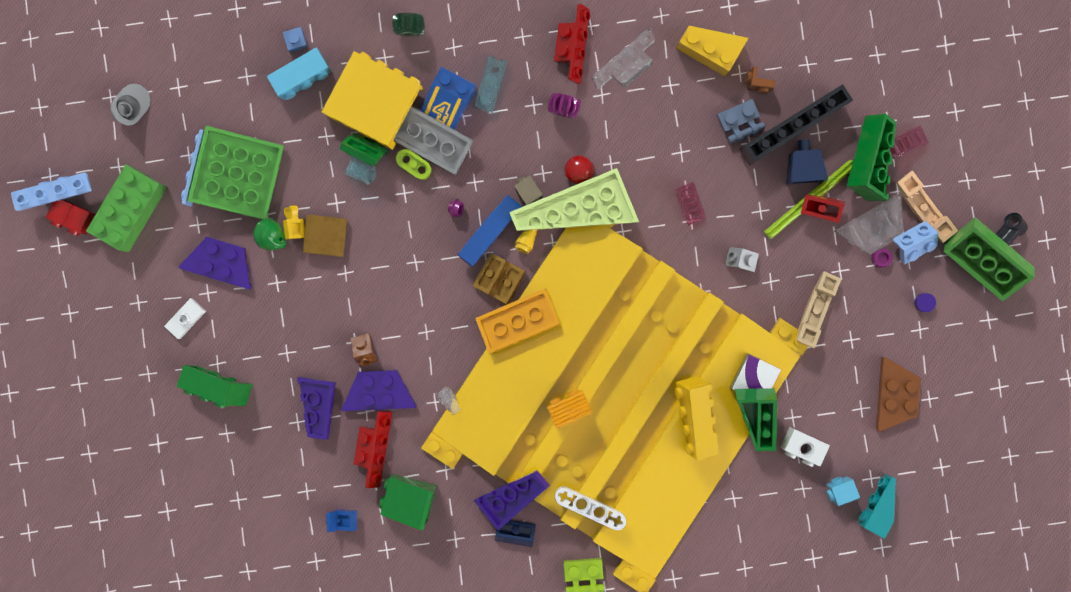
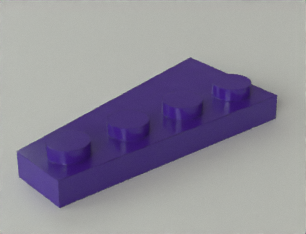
(511, 498)

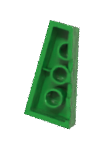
(872, 158)

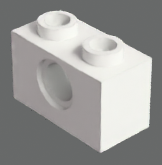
(815, 452)

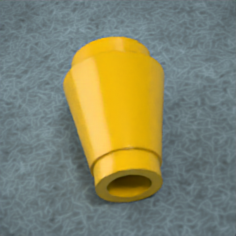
(525, 241)

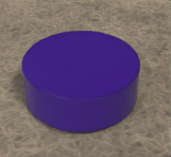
(925, 302)

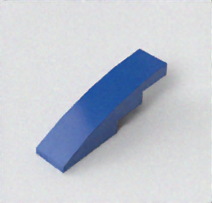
(488, 231)

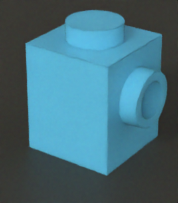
(842, 490)

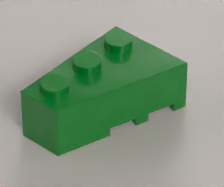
(213, 387)
(760, 415)

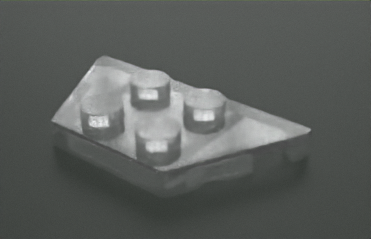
(875, 227)

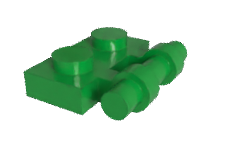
(363, 149)

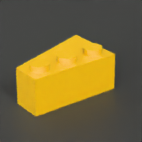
(712, 48)

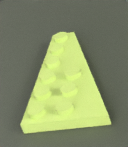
(590, 203)

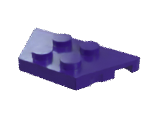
(220, 262)
(378, 391)

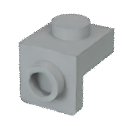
(742, 259)

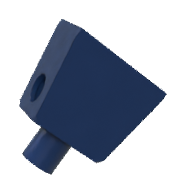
(805, 165)

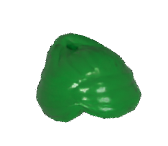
(269, 235)

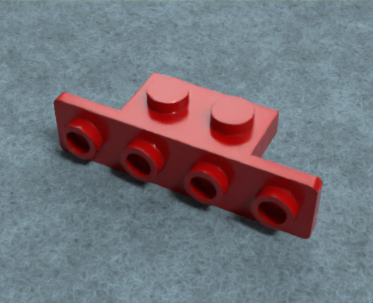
(572, 42)
(372, 448)

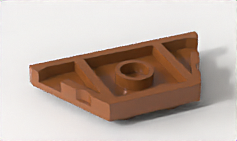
(897, 395)

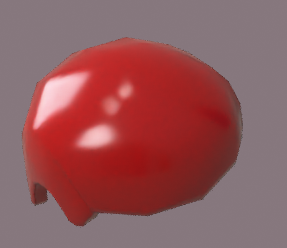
(579, 169)

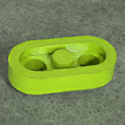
(414, 164)

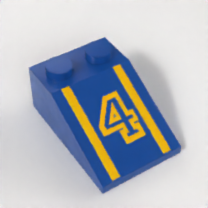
(448, 98)

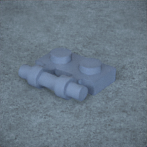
(738, 116)

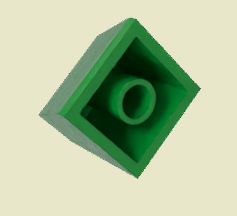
(407, 501)

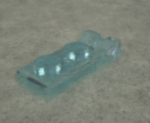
(490, 85)

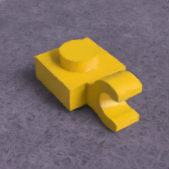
(293, 226)

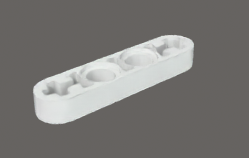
(589, 510)

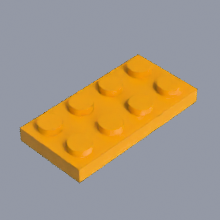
(517, 321)

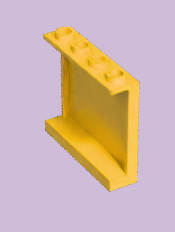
(372, 98)

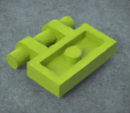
(584, 570)

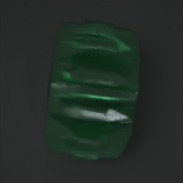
(408, 24)

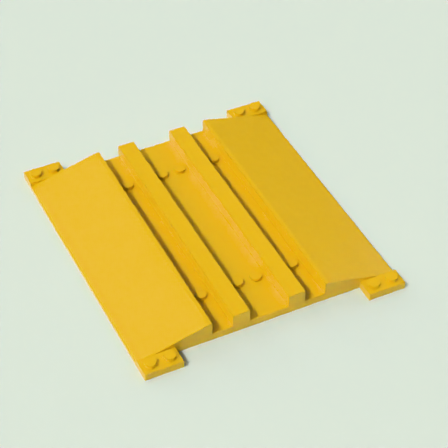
(625, 343)

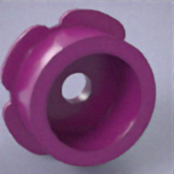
(456, 208)

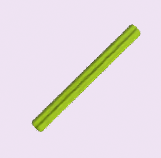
(820, 190)

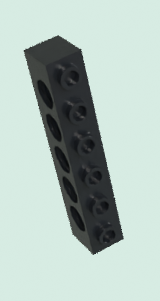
(796, 124)

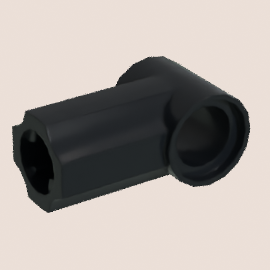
(1008, 232)

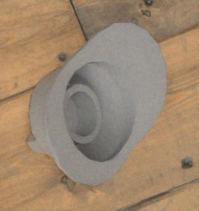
(130, 104)

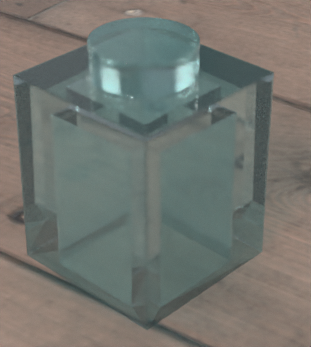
(360, 171)

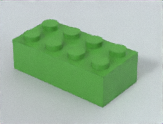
(126, 208)
(989, 259)

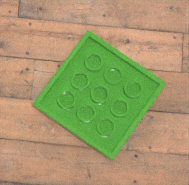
(235, 173)

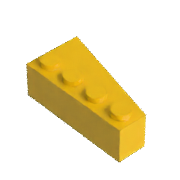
(697, 417)

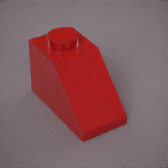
(823, 207)

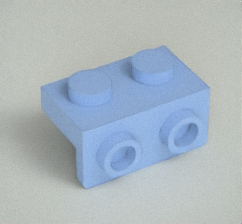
(916, 242)

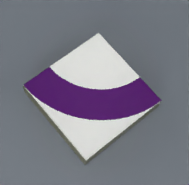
(754, 374)

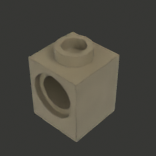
(528, 190)

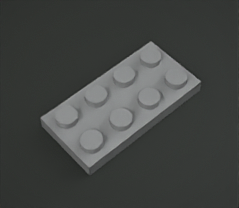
(433, 140)

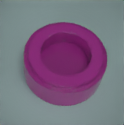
(881, 258)

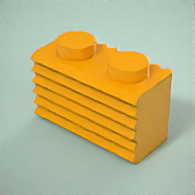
(569, 408)

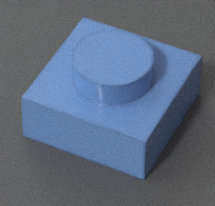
(295, 39)

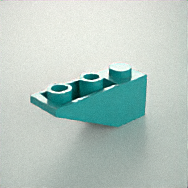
(879, 513)

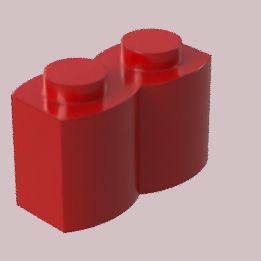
(70, 216)

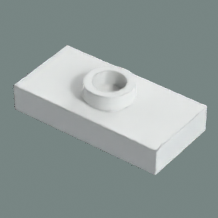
(185, 318)

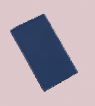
(516, 533)

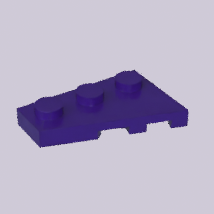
(318, 406)

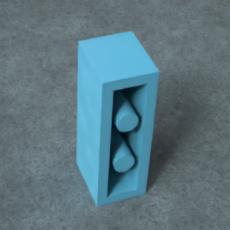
(299, 74)

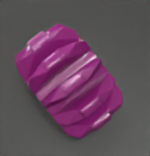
(564, 105)

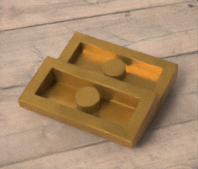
(324, 235)
(499, 278)

